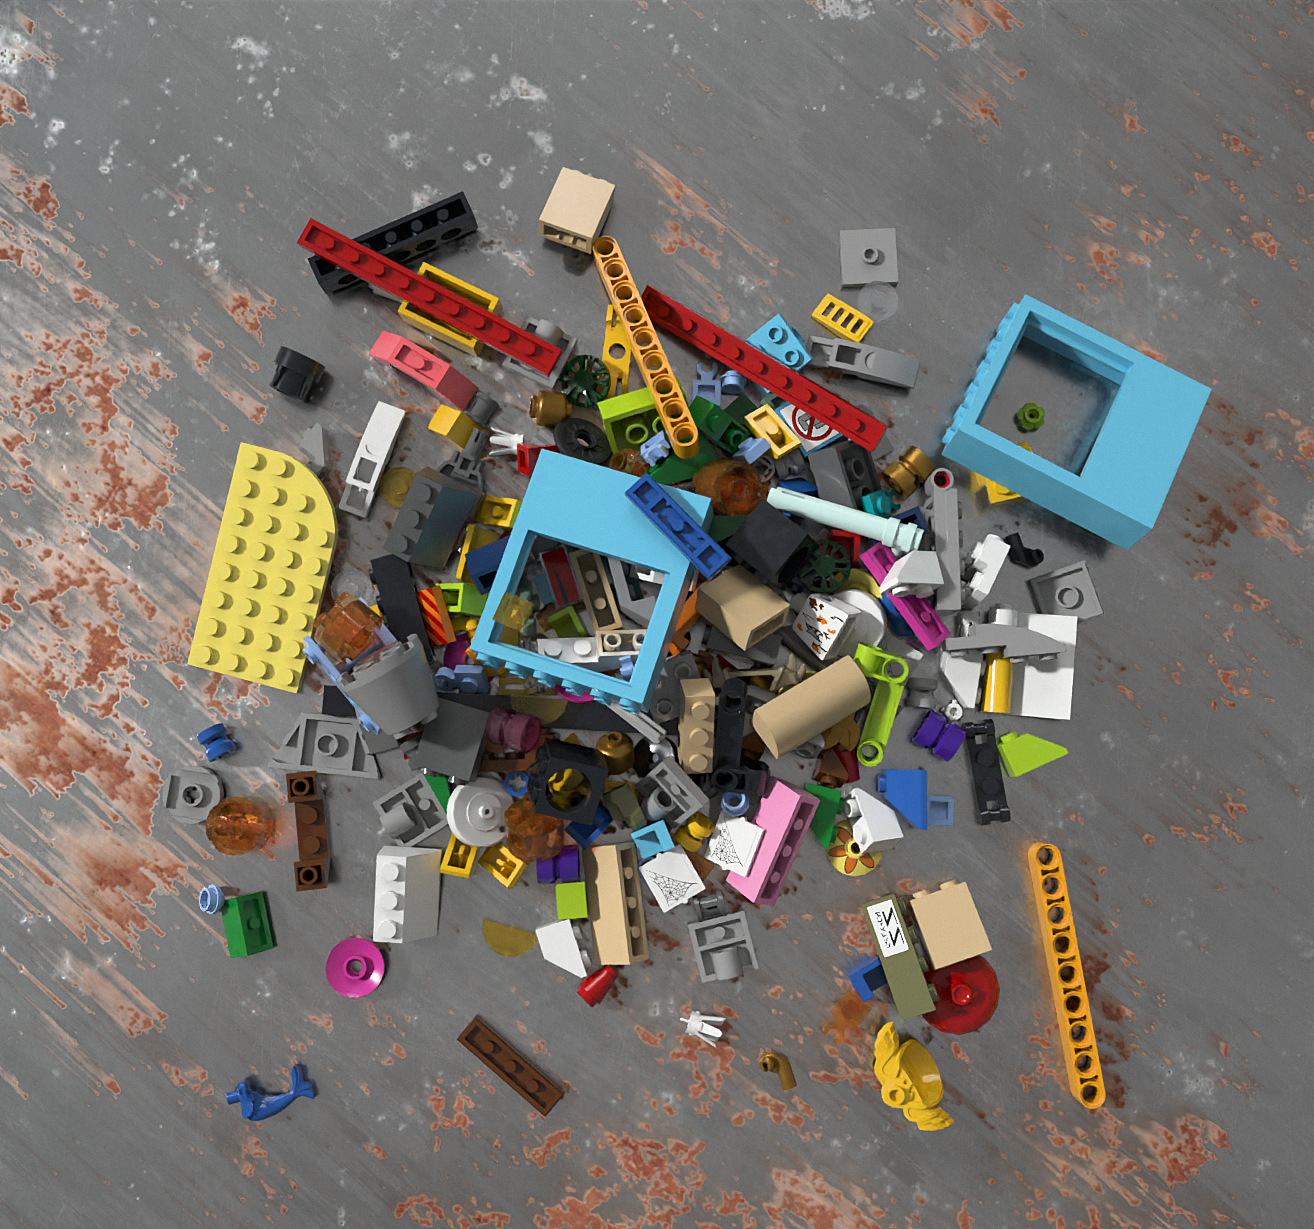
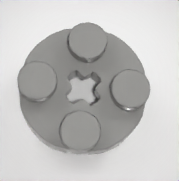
(176, 799)

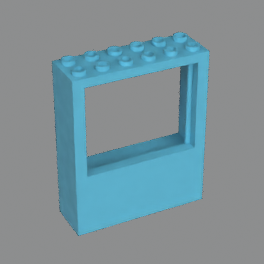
(1135, 448)
(589, 510)

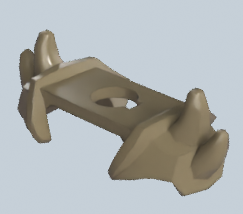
(783, 675)

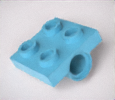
(782, 343)

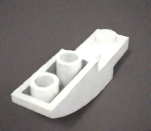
(371, 459)
(596, 652)

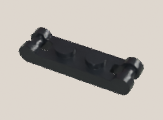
(986, 772)

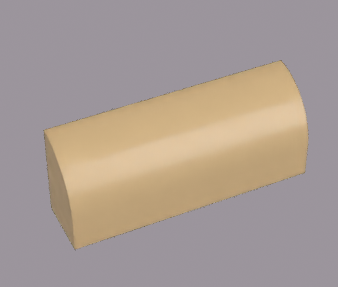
(811, 706)
(615, 904)

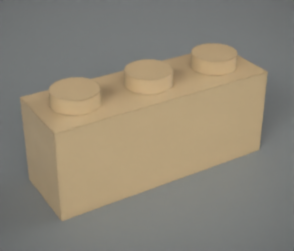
(596, 591)
(696, 725)

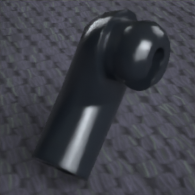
(1023, 554)

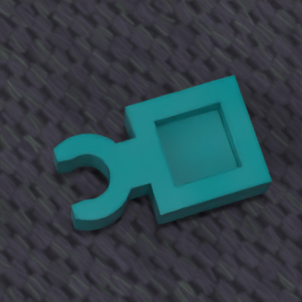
(880, 503)

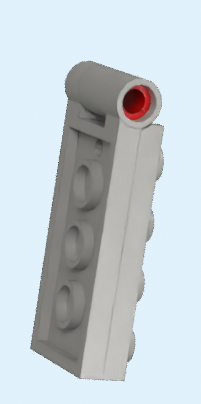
(945, 538)

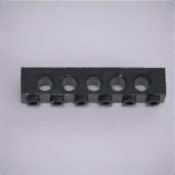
(404, 238)

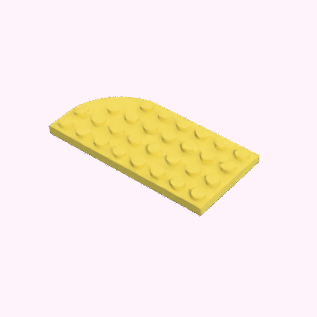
(266, 571)

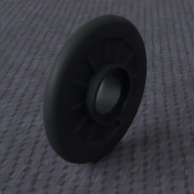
(571, 429)

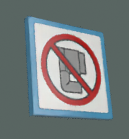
(807, 429)

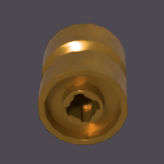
(911, 469)

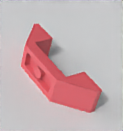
(424, 367)

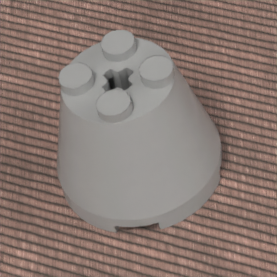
(394, 687)

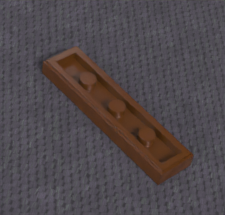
(511, 1065)

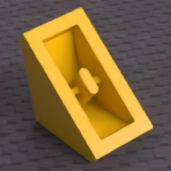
(452, 426)
(459, 859)
(503, 865)

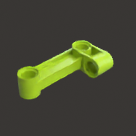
(885, 700)

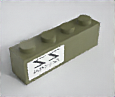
(899, 957)

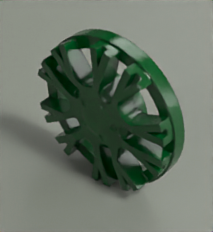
(585, 381)
(824, 567)

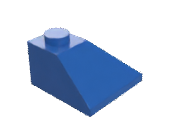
(906, 794)

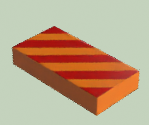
(436, 616)

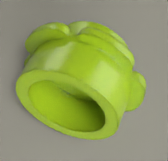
(1031, 423)

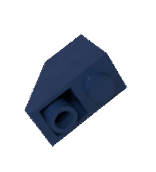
(484, 564)

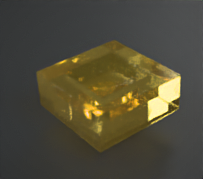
(513, 612)

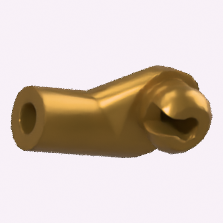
(780, 1065)

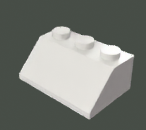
(406, 894)

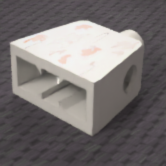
(823, 622)

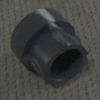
(295, 373)

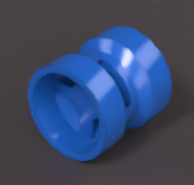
(216, 742)

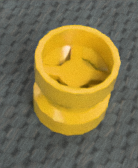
(694, 831)

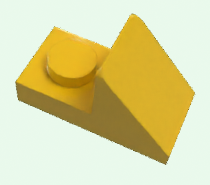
(768, 425)
(499, 513)

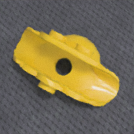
(910, 1079)

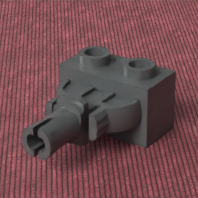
(467, 468)

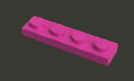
(915, 610)

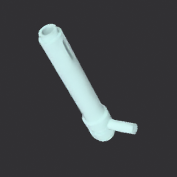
(888, 531)

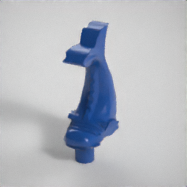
(260, 1107)

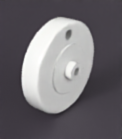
(870, 626)
(478, 811)

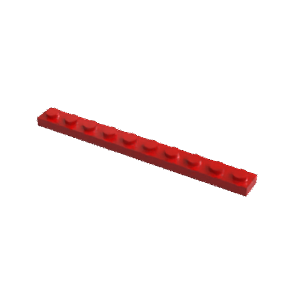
(429, 297)
(763, 369)

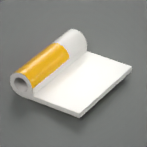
(1033, 686)

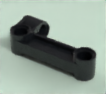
(745, 775)

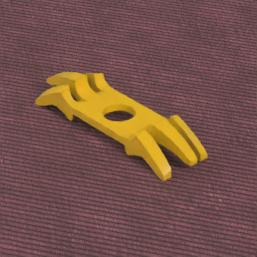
(617, 367)

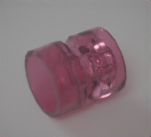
(512, 728)

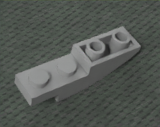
(863, 360)
(1013, 641)

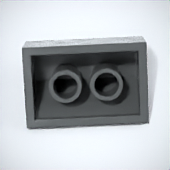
(844, 474)
(430, 519)

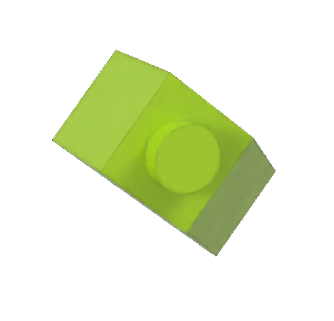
(463, 599)
(1026, 752)

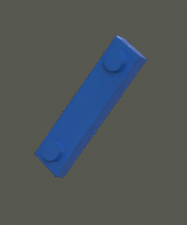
(677, 526)

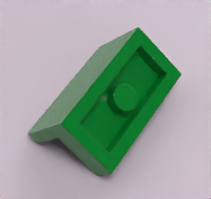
(246, 925)

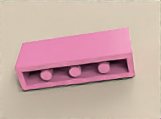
(785, 816)

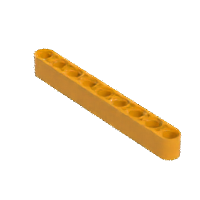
(648, 356)
(1075, 984)

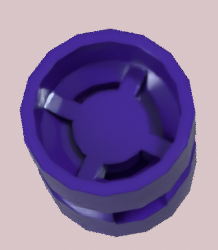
(939, 735)
(563, 866)

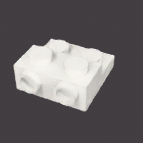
(982, 568)

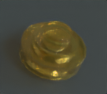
(396, 485)

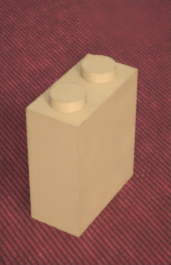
(576, 210)
(741, 606)
(948, 924)

